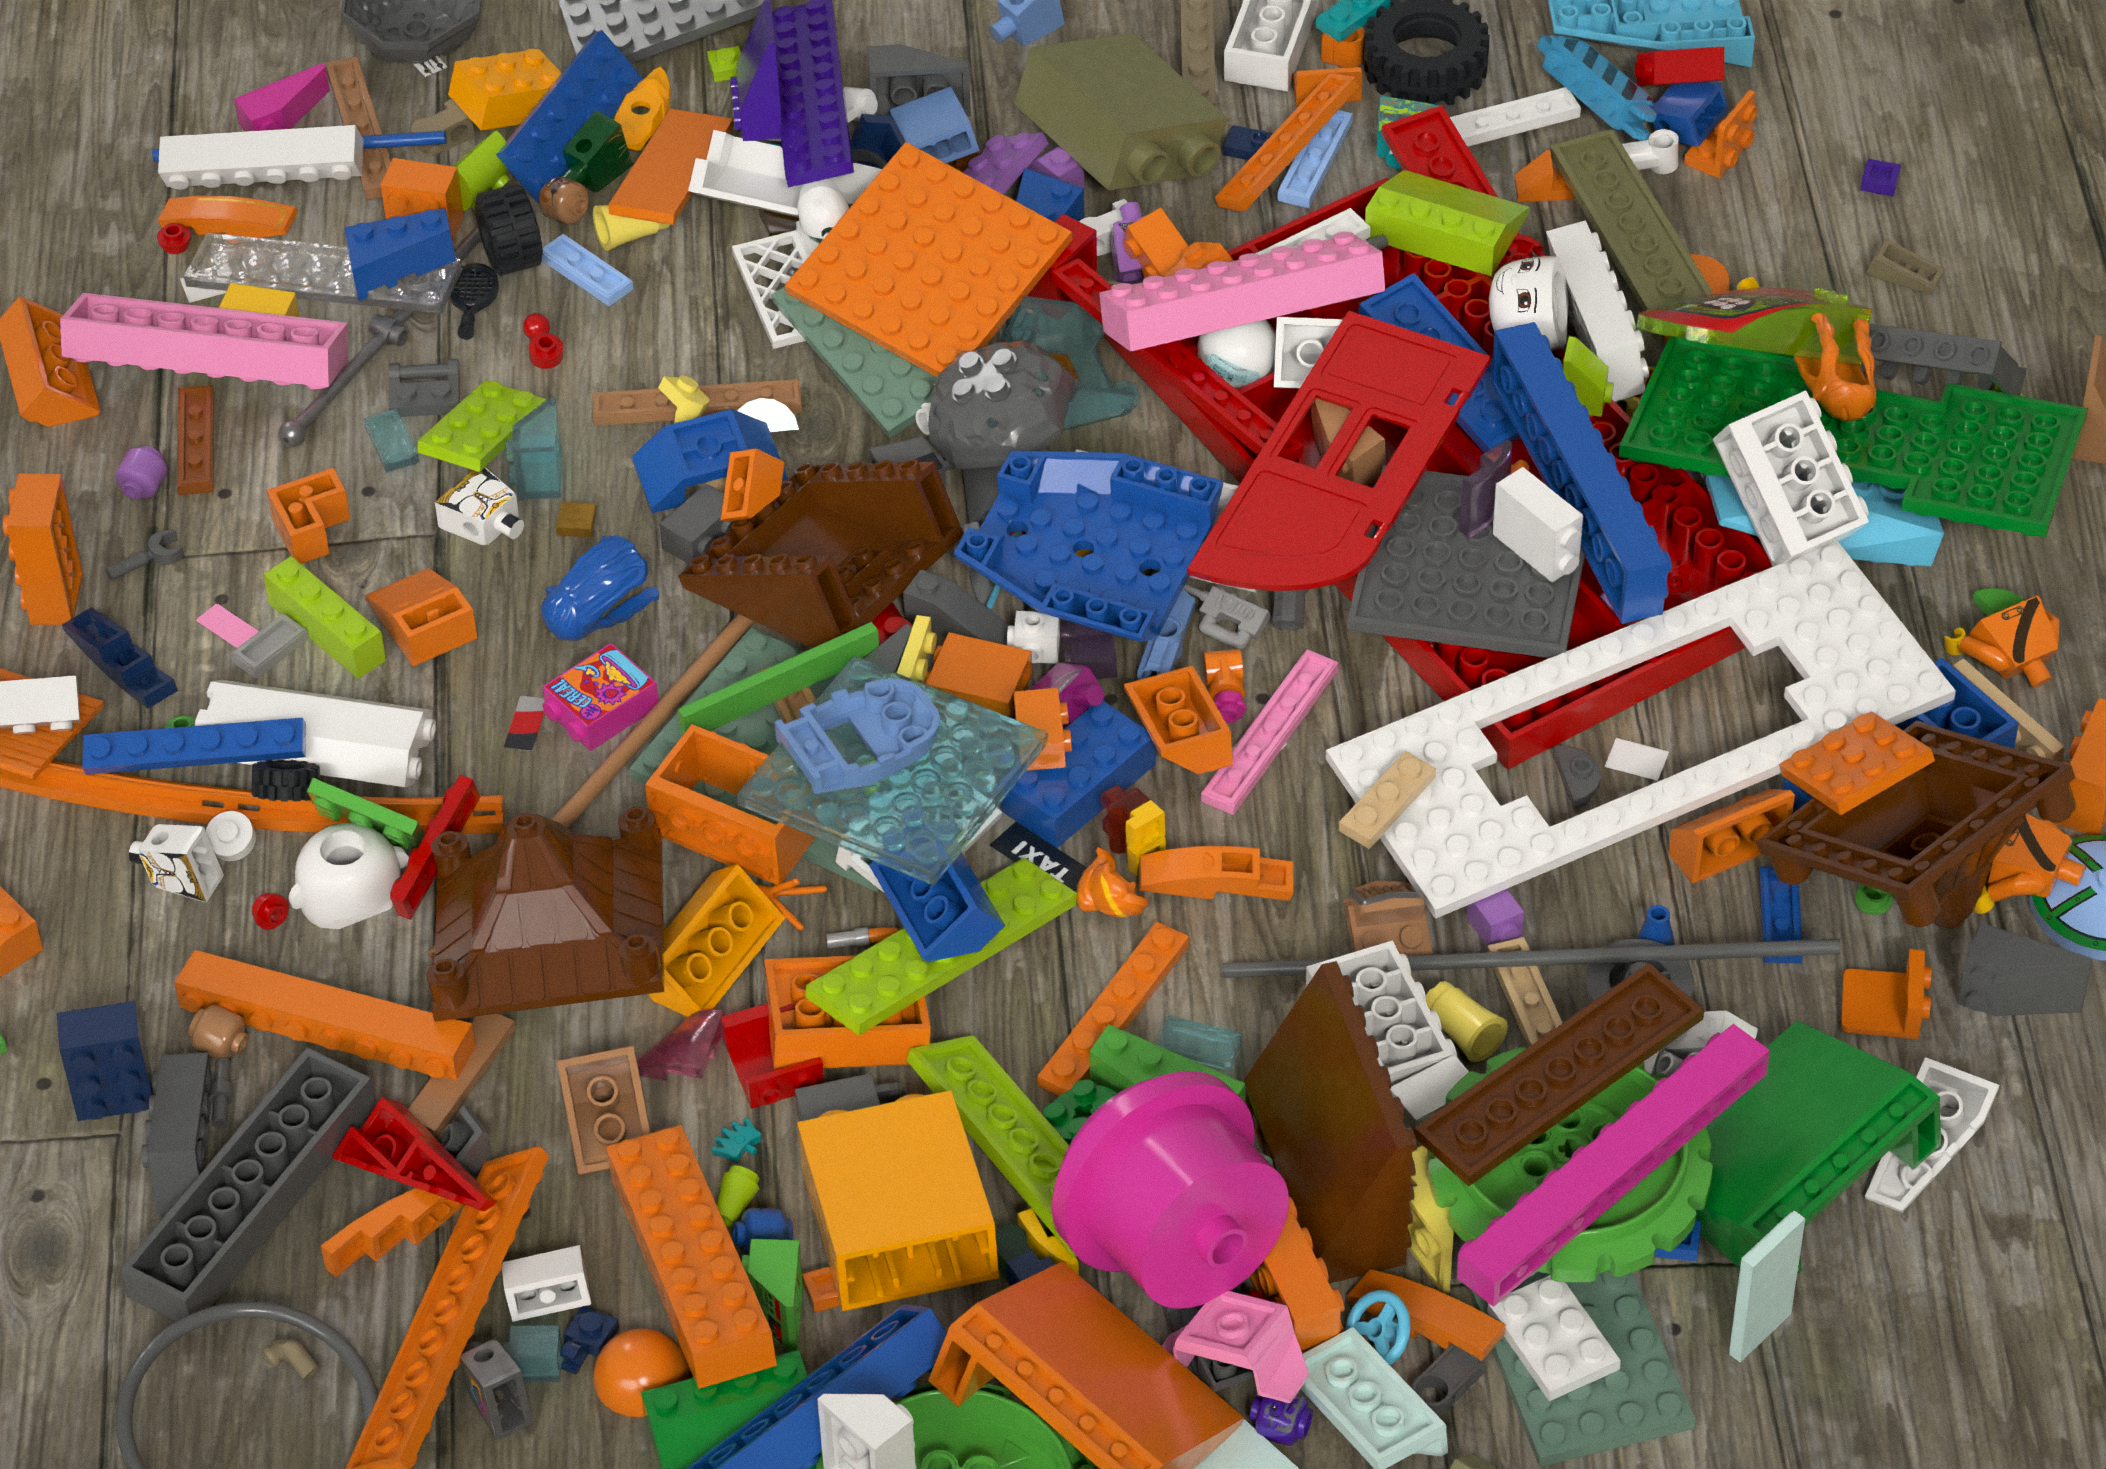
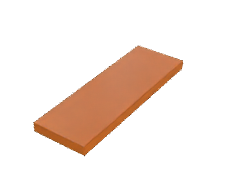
(662, 174)

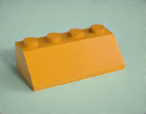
(714, 940)

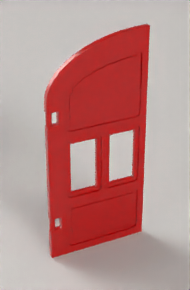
(1307, 525)

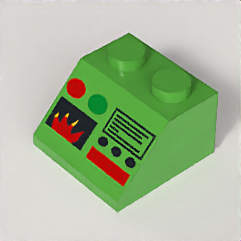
(778, 1283)

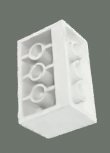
(1791, 478)
(1394, 1010)

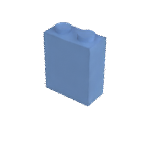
(936, 125)

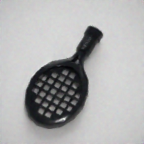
(472, 305)

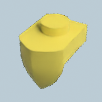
(686, 396)

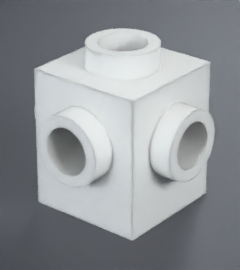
(1036, 633)

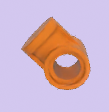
(1223, 671)

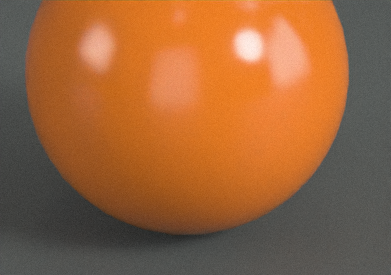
(637, 1363)

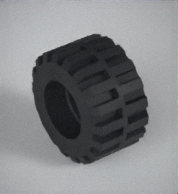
(508, 229)

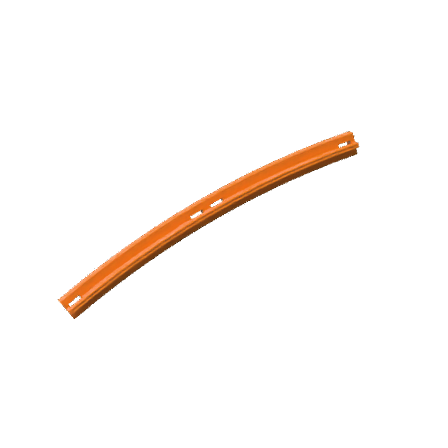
(186, 801)

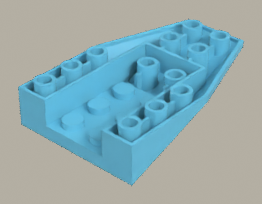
(1659, 25)
(1887, 537)

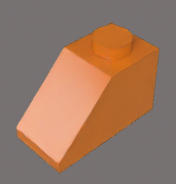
(751, 483)

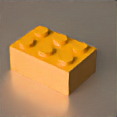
(501, 87)

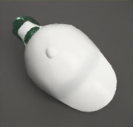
(820, 208)

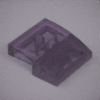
(1480, 489)

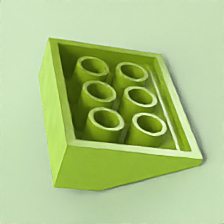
(1444, 221)

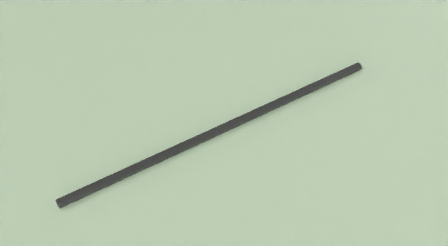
(1564, 957)

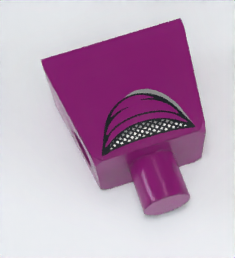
(1075, 686)

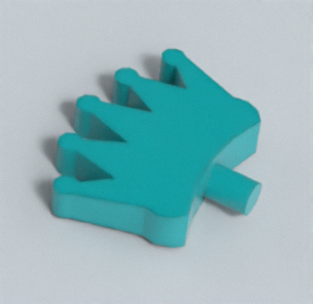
(737, 1141)

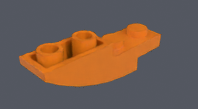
(1213, 869)

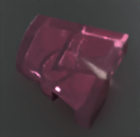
(685, 1048)

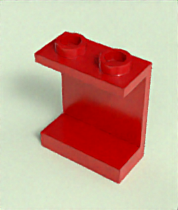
(749, 1048)

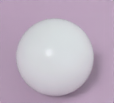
(1244, 345)

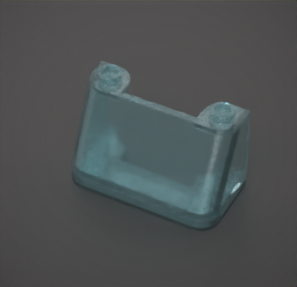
(1072, 331)

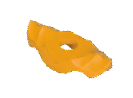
(652, 93)

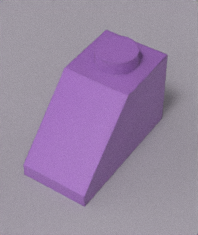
(1059, 165)

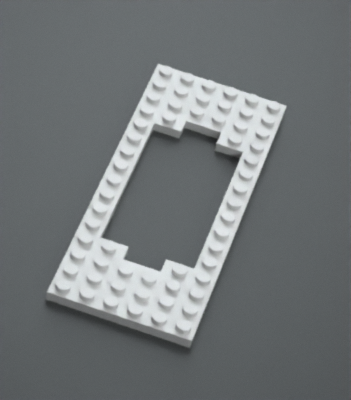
(1816, 608)

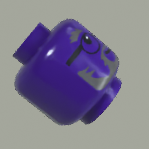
(1282, 1420)

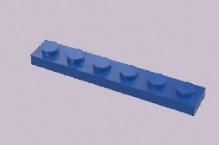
(194, 746)

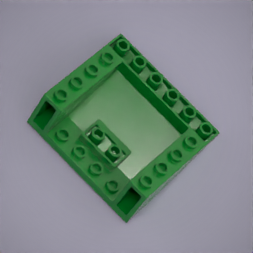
(1809, 1135)

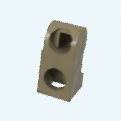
(452, 120)

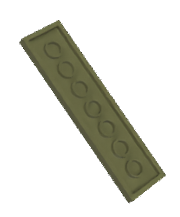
(1628, 220)

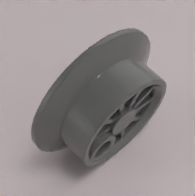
(1605, 976)

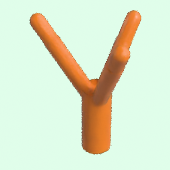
(787, 889)

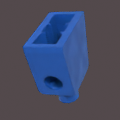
(1690, 111)

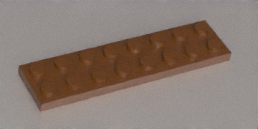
(1558, 1074)

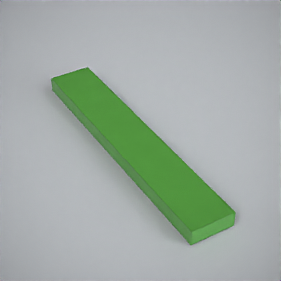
(778, 680)

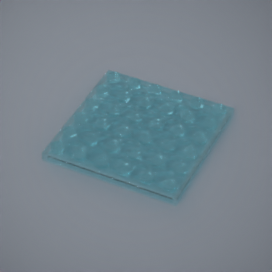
(923, 812)

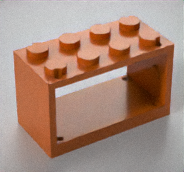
(710, 825)

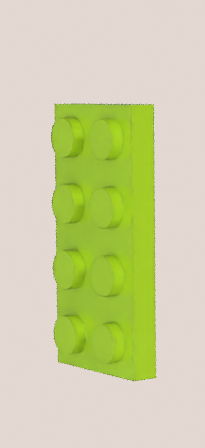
(478, 426)

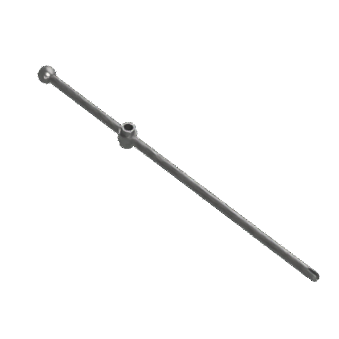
(385, 331)

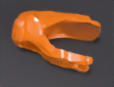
(1840, 385)

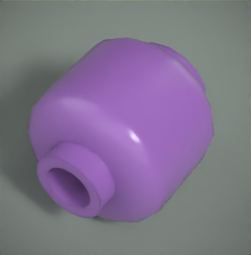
(141, 472)

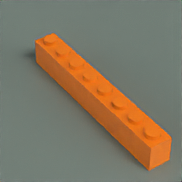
(327, 1015)

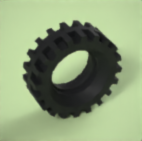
(1426, 77)

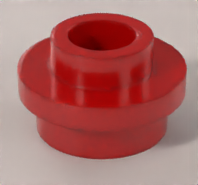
(174, 238)
(270, 910)

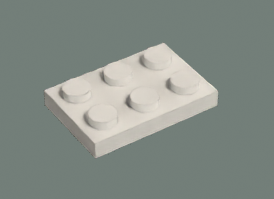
(1554, 1337)

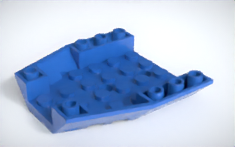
(1109, 503)

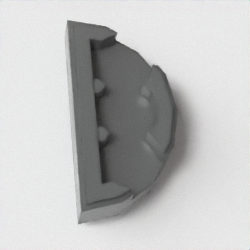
(1578, 772)

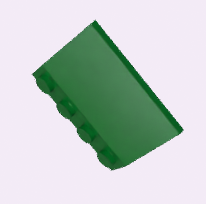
(692, 1420)

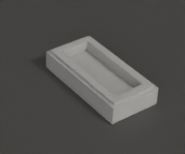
(269, 646)

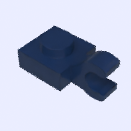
(586, 1336)

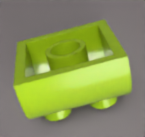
(481, 169)

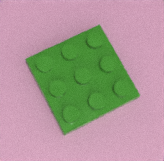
(337, 803)

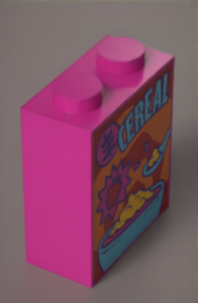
(599, 697)

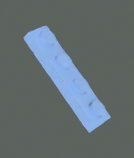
(1314, 162)

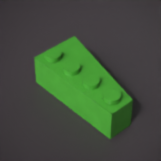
(1124, 1060)

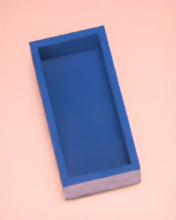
(1104, 754)

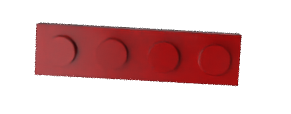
(421, 869)

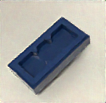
(1244, 142)

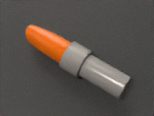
(859, 937)

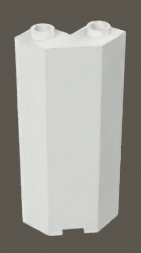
(755, 176)
(342, 734)

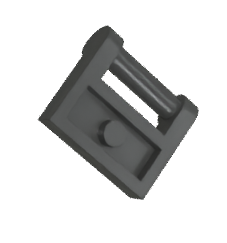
(424, 396)

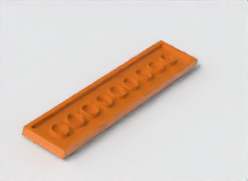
(447, 1315)

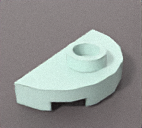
(772, 412)

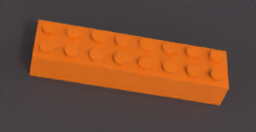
(691, 1257)

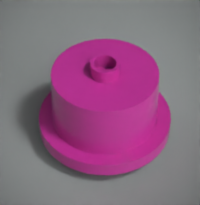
(1171, 1190)

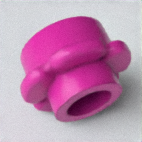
(1230, 705)

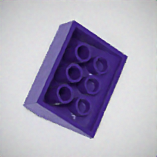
(756, 84)

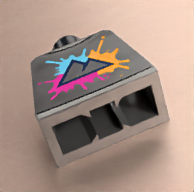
(488, 1369)

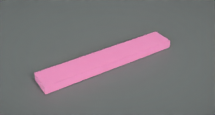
(1270, 731)

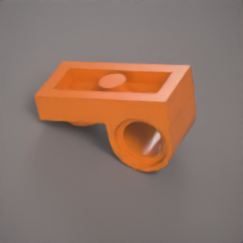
(1346, 53)

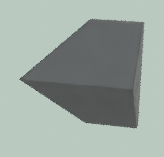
(467, 1141)

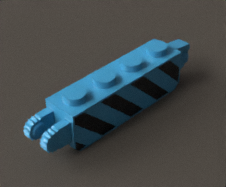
(1598, 84)

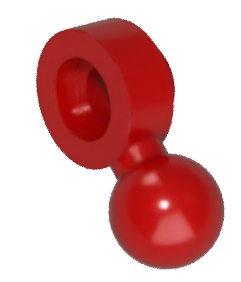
(537, 329)

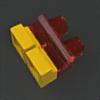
(1133, 825)

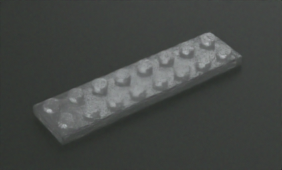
(311, 272)

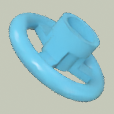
(1386, 1331)

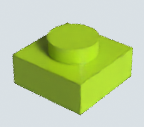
(723, 63)

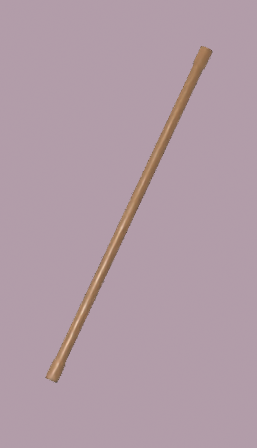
(649, 724)

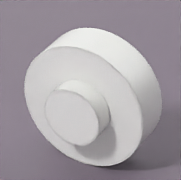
(231, 835)

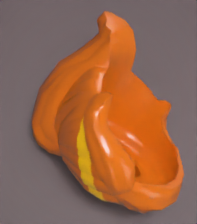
(1108, 891)

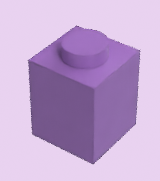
(1496, 918)

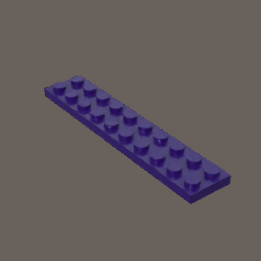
(811, 93)

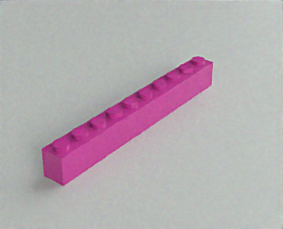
(1611, 1164)

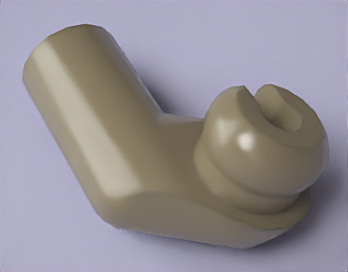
(290, 1352)

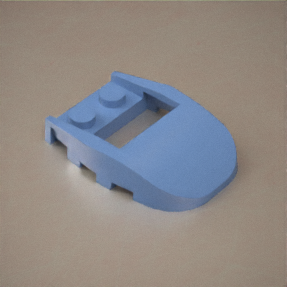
(888, 715)

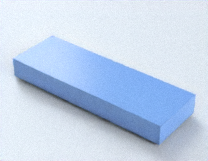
(586, 270)

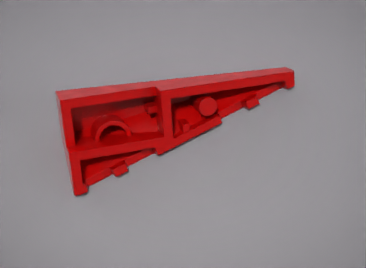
(403, 1150)

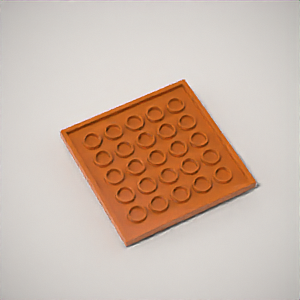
(928, 261)

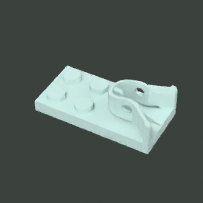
(1371, 1402)

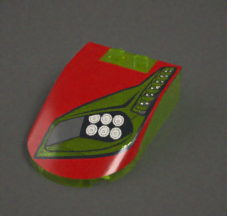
(1761, 320)

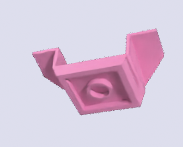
(1246, 1335)

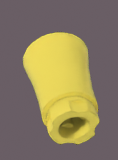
(618, 230)
(1467, 1022)

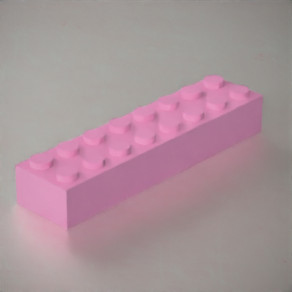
(1241, 291)
(204, 340)

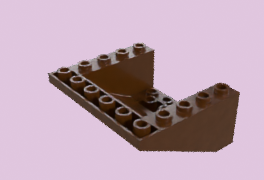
(829, 548)
(1336, 1130)

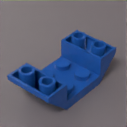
(696, 454)

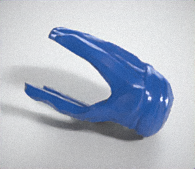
(594, 586)

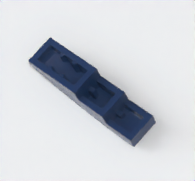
(119, 658)

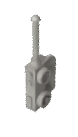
(1224, 606)

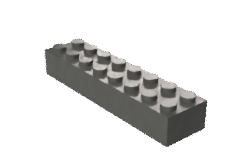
(248, 1187)

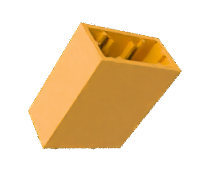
(897, 1200)

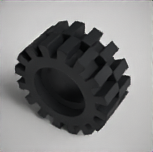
(283, 779)

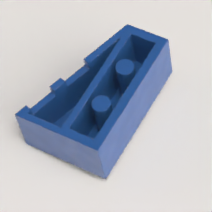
(1050, 196)
(398, 247)

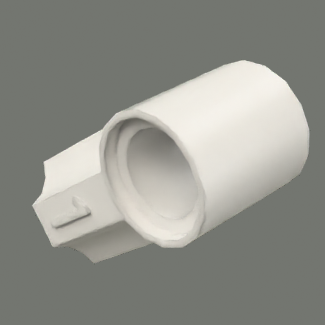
(1657, 153)

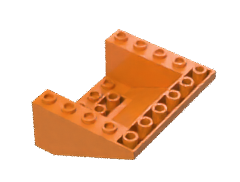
(1085, 1374)

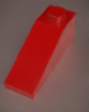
(1679, 66)

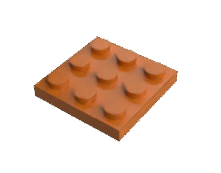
(1856, 762)

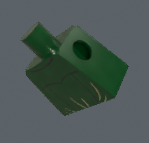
(597, 153)

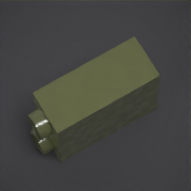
(1120, 111)

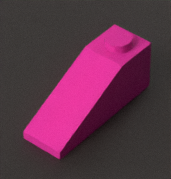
(282, 102)

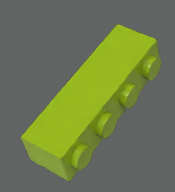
(326, 616)

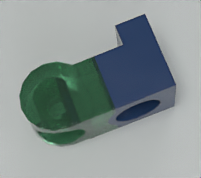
(1015, 1256)

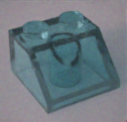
(536, 453)

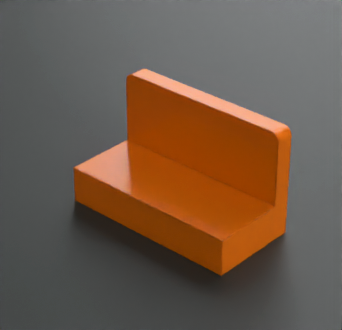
(1307, 80)

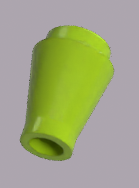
(736, 1192)

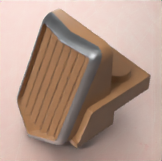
(1388, 913)

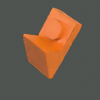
(1541, 181)

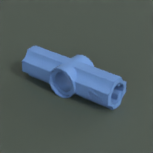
(1168, 647)

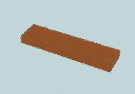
(195, 440)

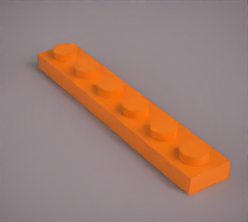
(1286, 142)
(1115, 1006)

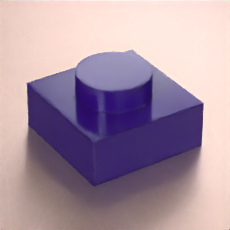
(1880, 177)

